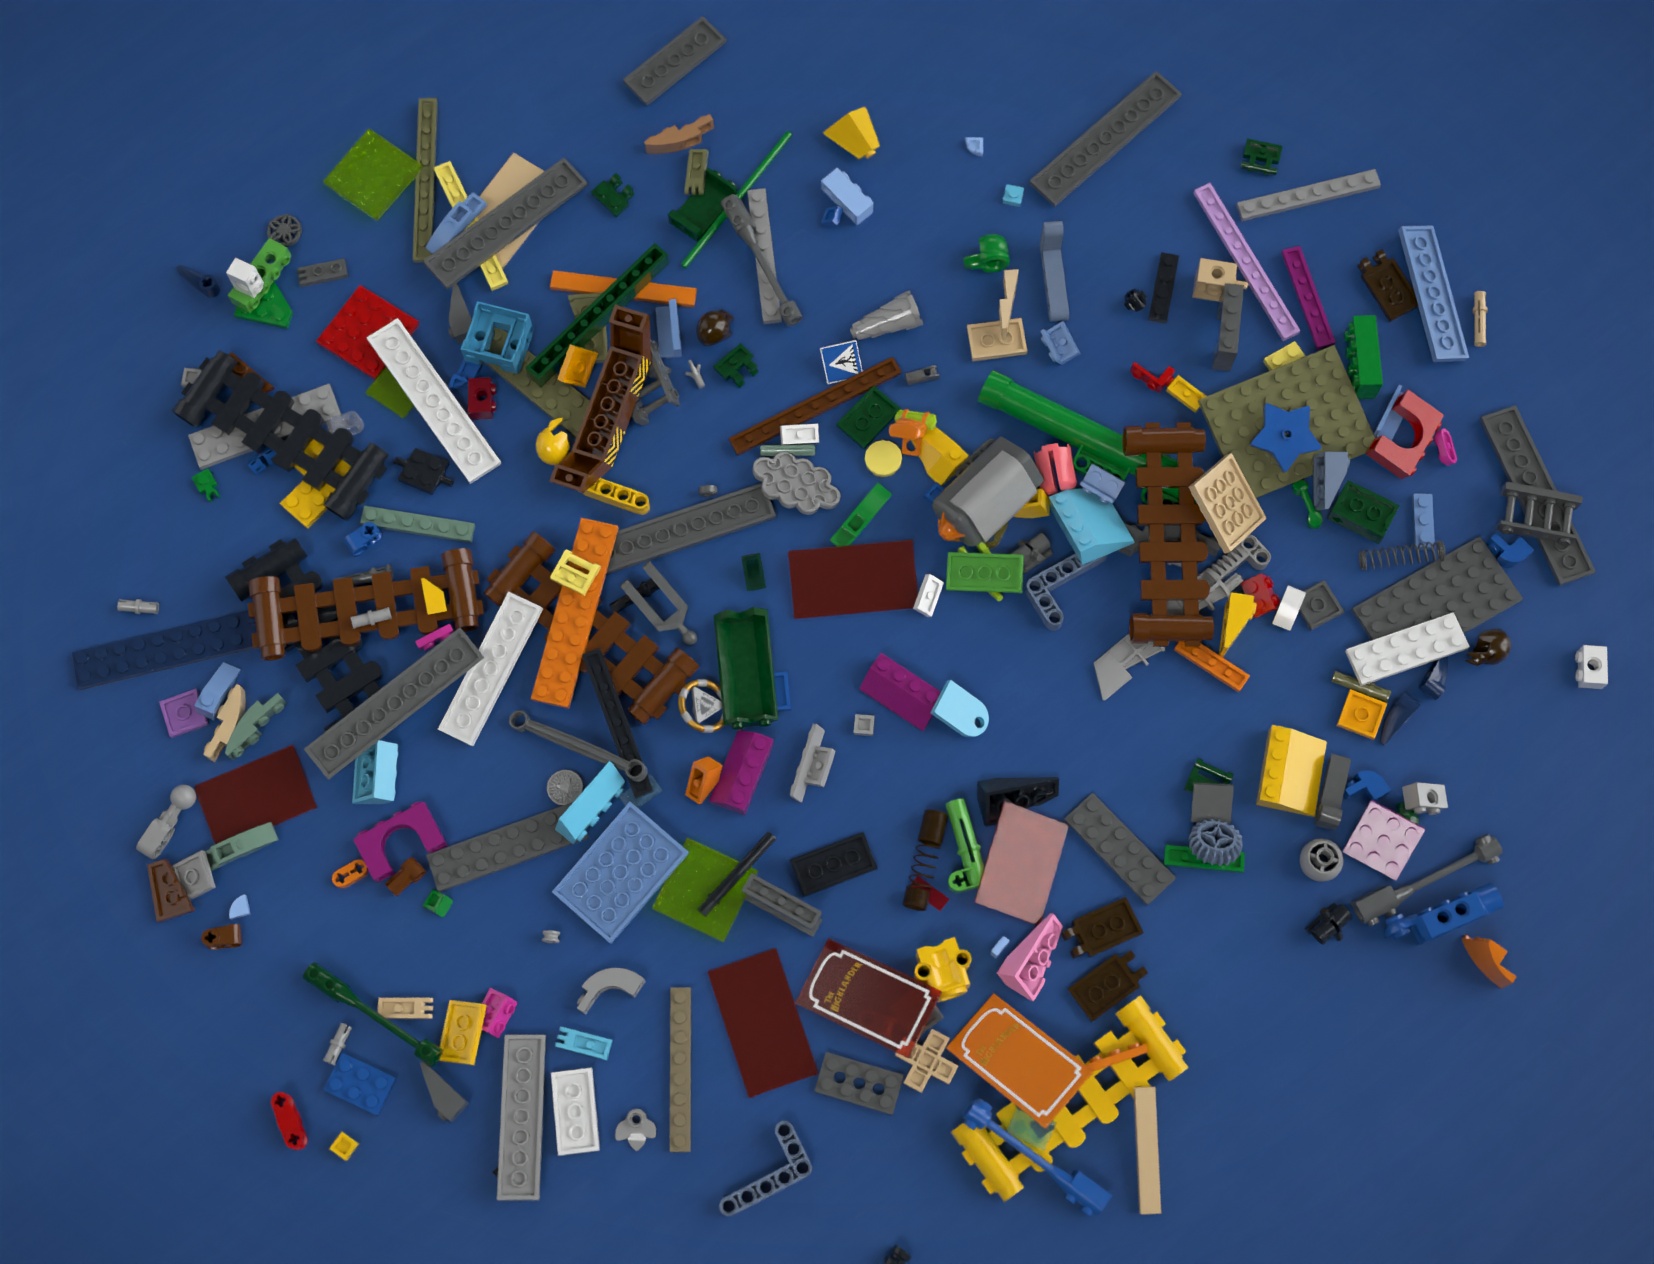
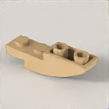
(229, 715)

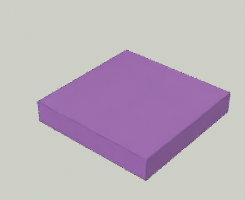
(181, 714)

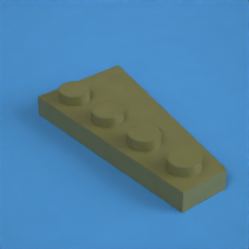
(599, 341)

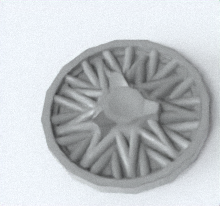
(564, 787)

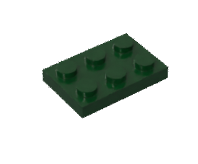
(868, 417)

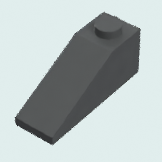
(458, 317)
(444, 1097)

